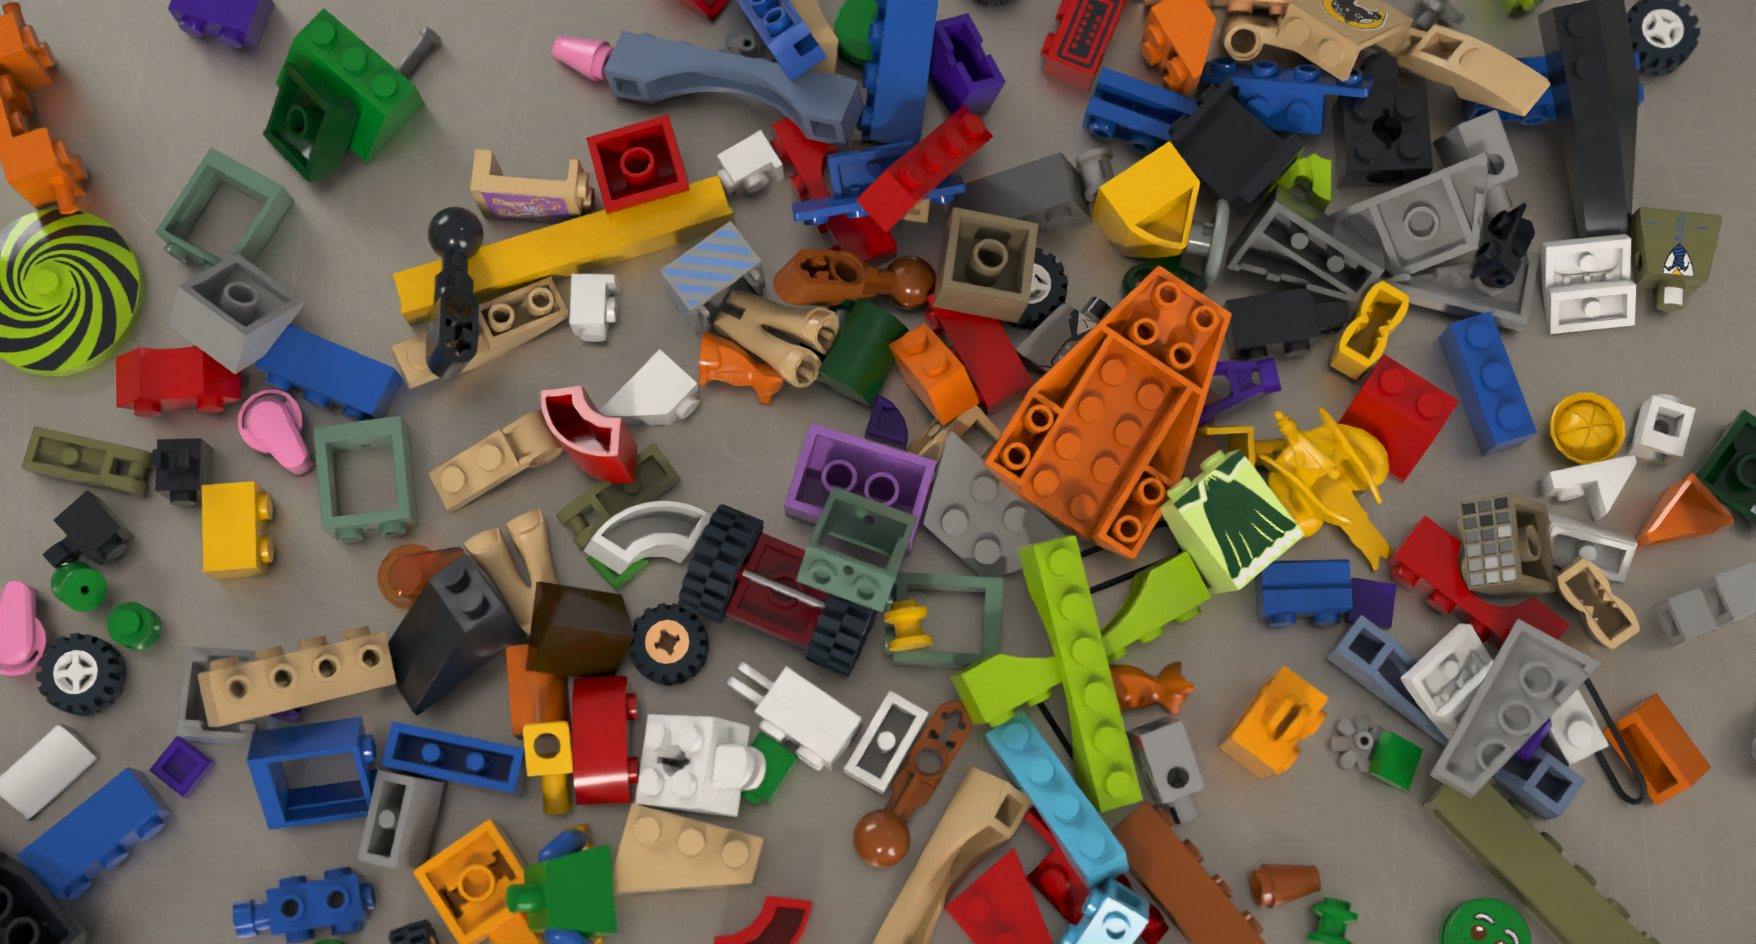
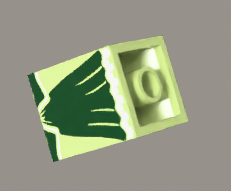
(1229, 521)

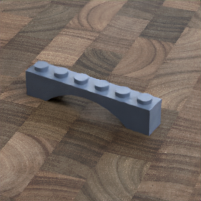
(657, 68)
(1380, 662)

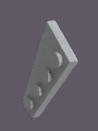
(1514, 700)

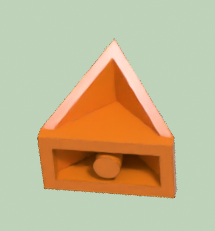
(1683, 513)

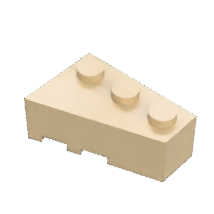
(682, 854)

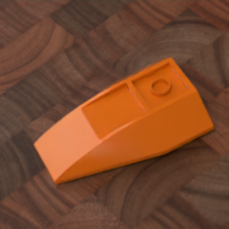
(1116, 416)

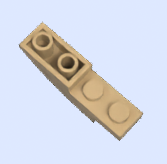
(1472, 68)
(501, 328)

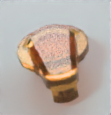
(409, 568)

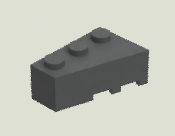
(1035, 192)
(1306, 247)

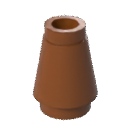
(1281, 883)

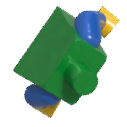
(568, 890)

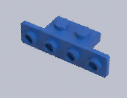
(1285, 96)
(853, 173)

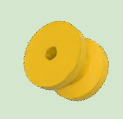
(906, 619)

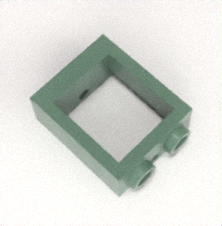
(198, 192)
(357, 436)
(846, 520)
(991, 619)

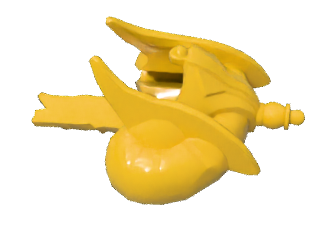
(1318, 476)

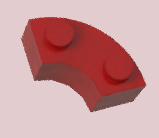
(173, 380)
(591, 441)
(603, 740)
(778, 923)

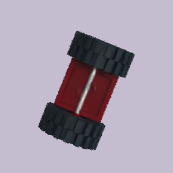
(754, 581)

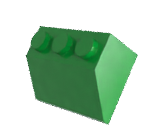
(350, 67)

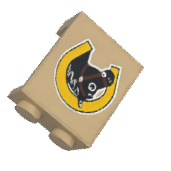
(1337, 30)

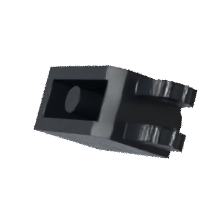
(1280, 324)

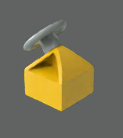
(1152, 209)

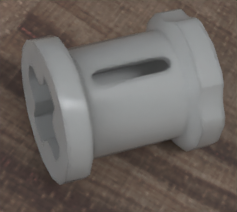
(1095, 169)

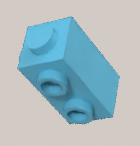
(1110, 917)

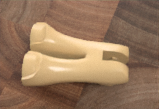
(794, 363)
(494, 558)

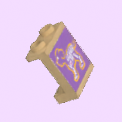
(529, 198)

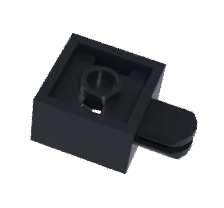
(1383, 135)

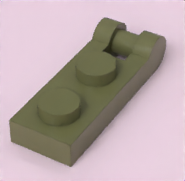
(86, 461)
(652, 478)

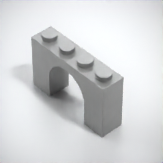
(1711, 606)

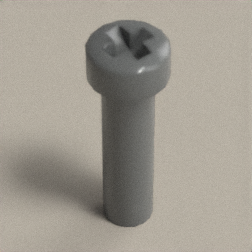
(427, 38)

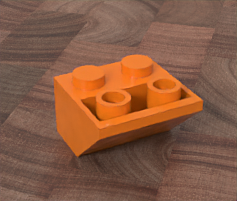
(1178, 42)

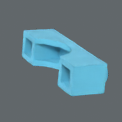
(1059, 801)

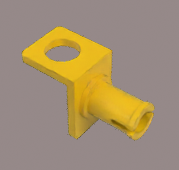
(1243, 438)
(550, 766)

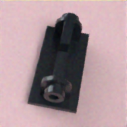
(1504, 247)

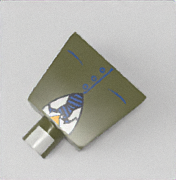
(1672, 252)

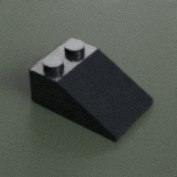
(449, 634)

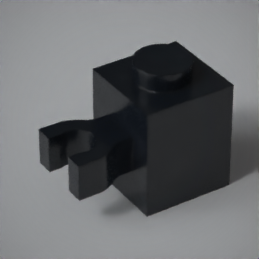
(182, 469)
(90, 531)

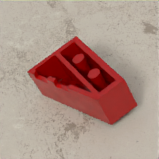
(1000, 907)

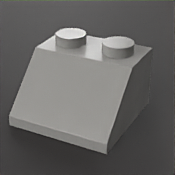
(233, 312)

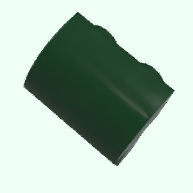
(861, 351)

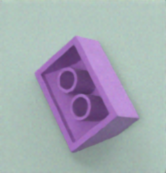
(860, 468)

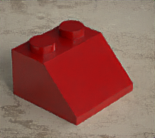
(638, 164)
(1400, 413)

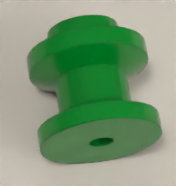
(78, 586)
(134, 626)
(1333, 922)

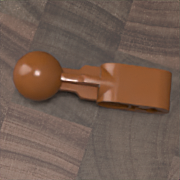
(832, 276)
(883, 835)

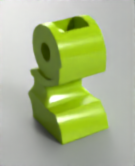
(1314, 175)

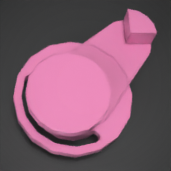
(276, 429)
(21, 633)

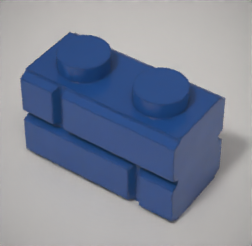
(1304, 590)

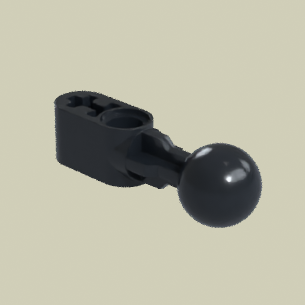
(455, 237)

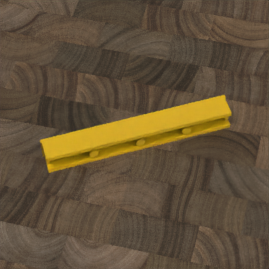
(575, 247)

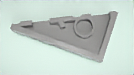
(1456, 293)

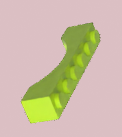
(1155, 597)
(1098, 733)

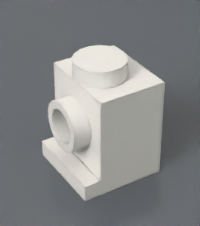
(749, 165)
(592, 306)
(1676, 424)

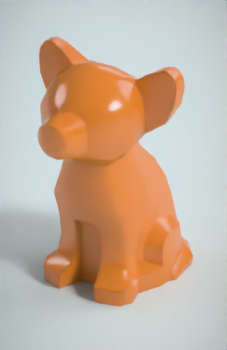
(731, 363)
(1140, 689)

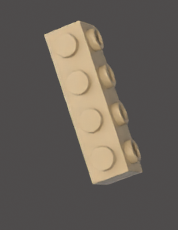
(297, 678)

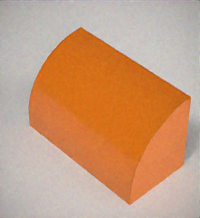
(534, 695)
(1659, 749)

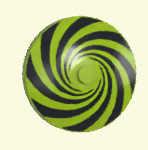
(66, 292)

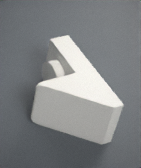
(1599, 480)

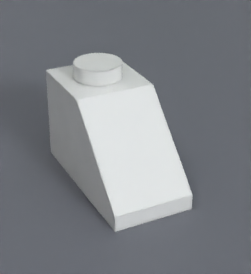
(654, 395)

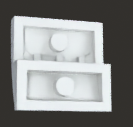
(1587, 283)
(1449, 677)

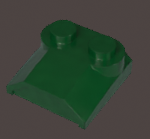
(310, 124)
(1731, 467)

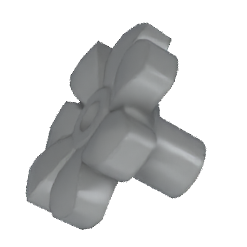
(1437, 11)
(748, 45)
(1350, 742)

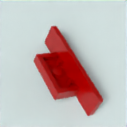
(1066, 890)

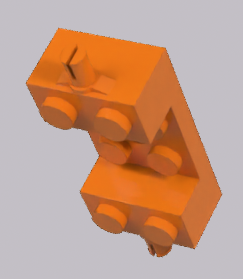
(32, 158)

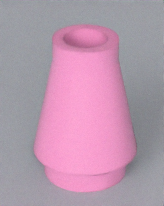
(583, 55)

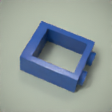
(312, 804)

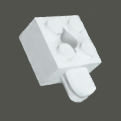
(801, 715)
(705, 765)

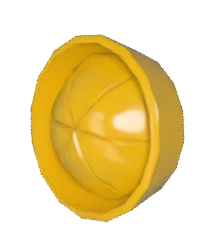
(1587, 428)

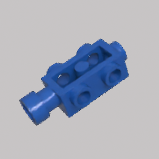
(314, 907)

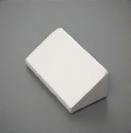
(1603, 546)
(45, 771)

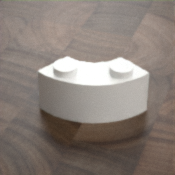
(648, 531)

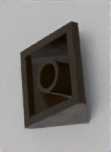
(577, 632)

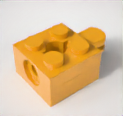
(1274, 723)
(470, 887)

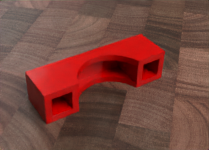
(807, 163)
(924, 168)
(1430, 563)

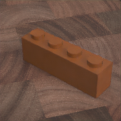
(1179, 884)

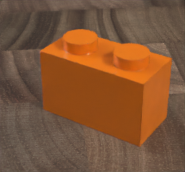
(934, 373)

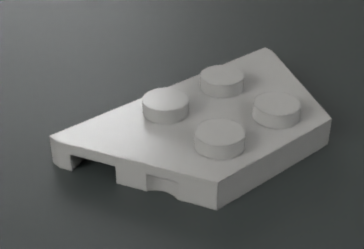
(1424, 218)
(979, 515)

